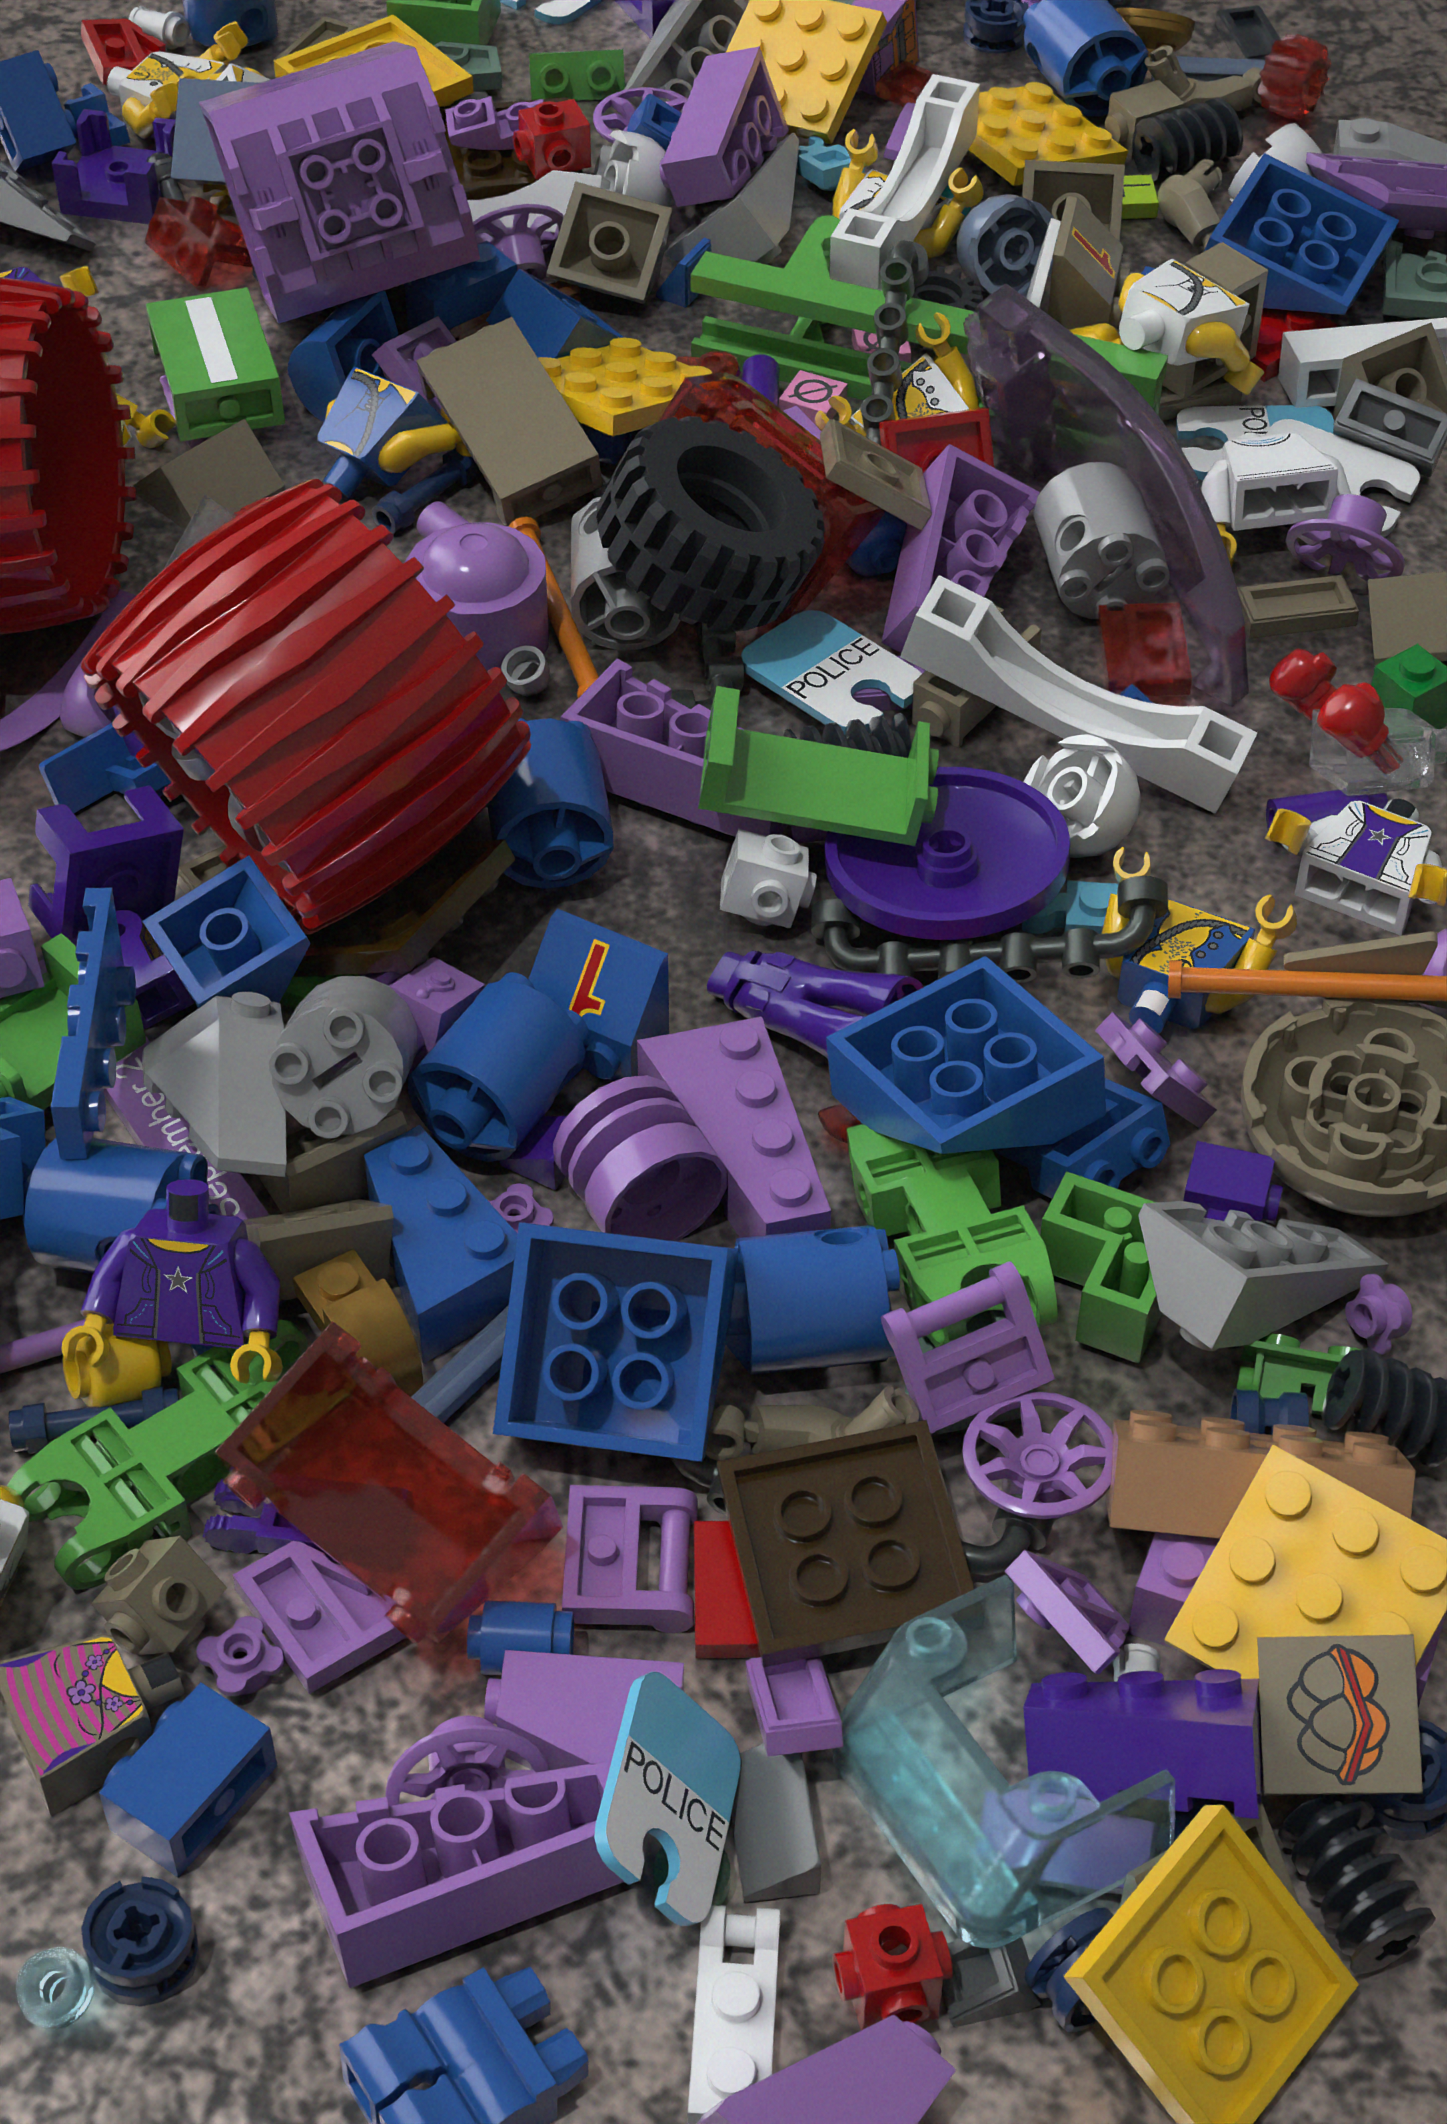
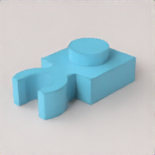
(821, 163)
(1080, 907)

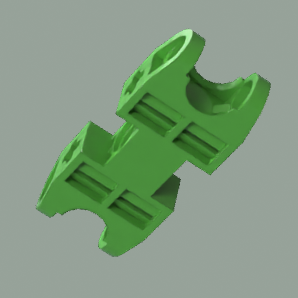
(949, 1224)
(145, 1473)

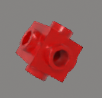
(553, 138)
(892, 1965)

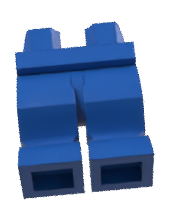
(472, 2055)

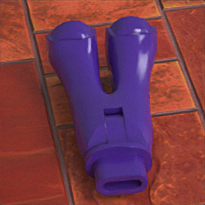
(801, 996)

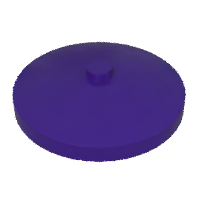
(975, 870)

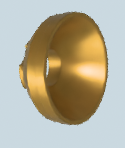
(1159, 27)

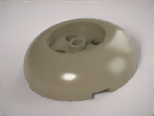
(1357, 1147)

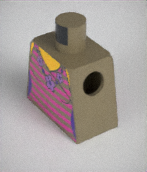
(81, 1712)

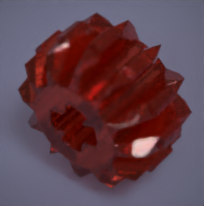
(1294, 76)

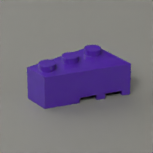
(1142, 1725)

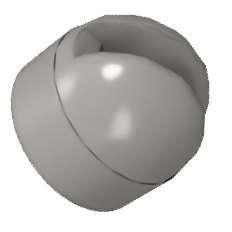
(520, 670)

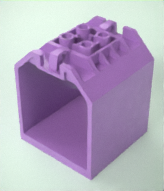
(342, 180)

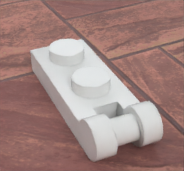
(733, 2007)

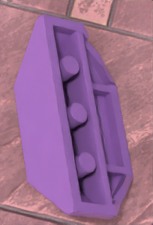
(1401, 188)

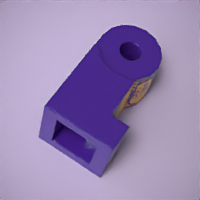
(157, 984)

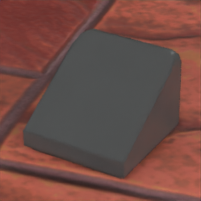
(987, 1982)

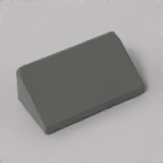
(1393, 426)
(774, 1827)

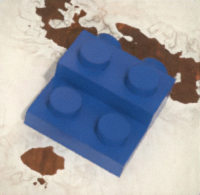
(1104, 1151)

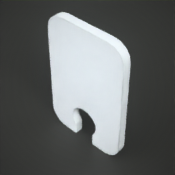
(1043, 263)
(1361, 465)

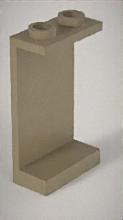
(512, 421)

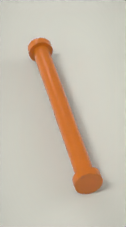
(561, 617)
(1304, 983)

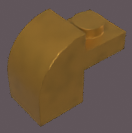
(367, 1310)

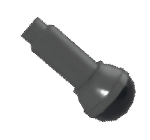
(168, 187)

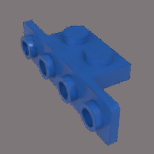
(95, 769)

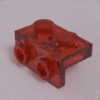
(194, 238)

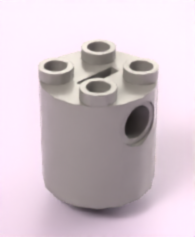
(1099, 539)
(603, 601)
(344, 1056)

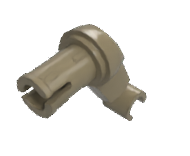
(1235, 89)
(1186, 203)
(794, 1425)

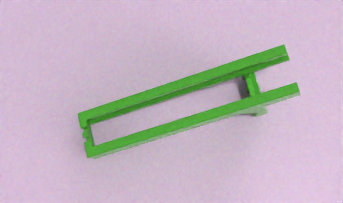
(811, 294)

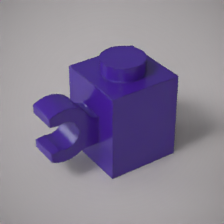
(1232, 1180)

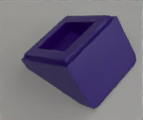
(536, 1156)

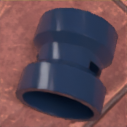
(1263, 1412)

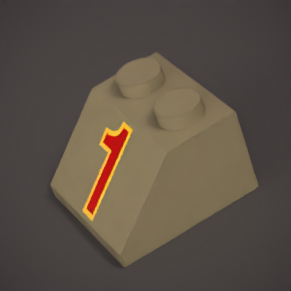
(1085, 271)

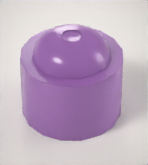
(493, 580)

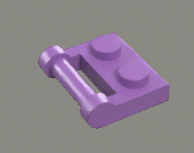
(977, 1367)
(605, 1556)

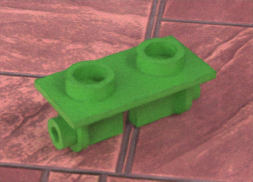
(576, 74)
(1284, 1367)

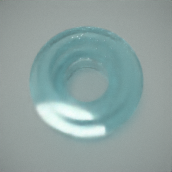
(41, 1975)

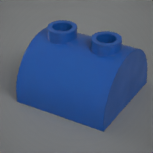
(337, 345)

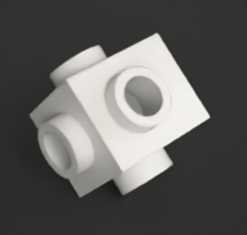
(766, 879)

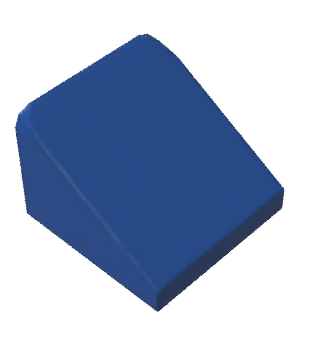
(654, 120)
(677, 286)

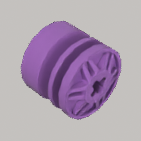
(639, 1161)

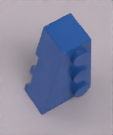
(446, 1241)

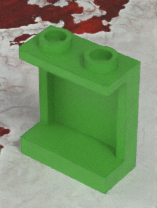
(35, 1024)

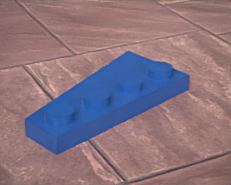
(94, 1028)

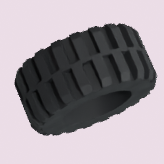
(710, 524)

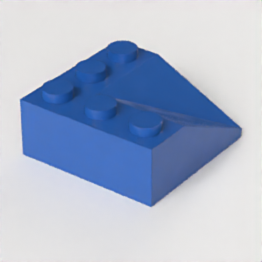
(1307, 236)
(968, 1067)
(614, 1341)

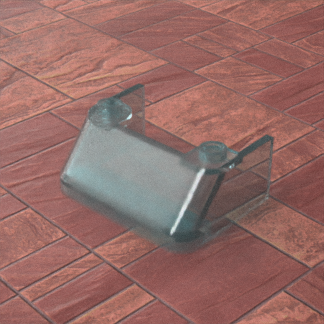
(982, 1849)

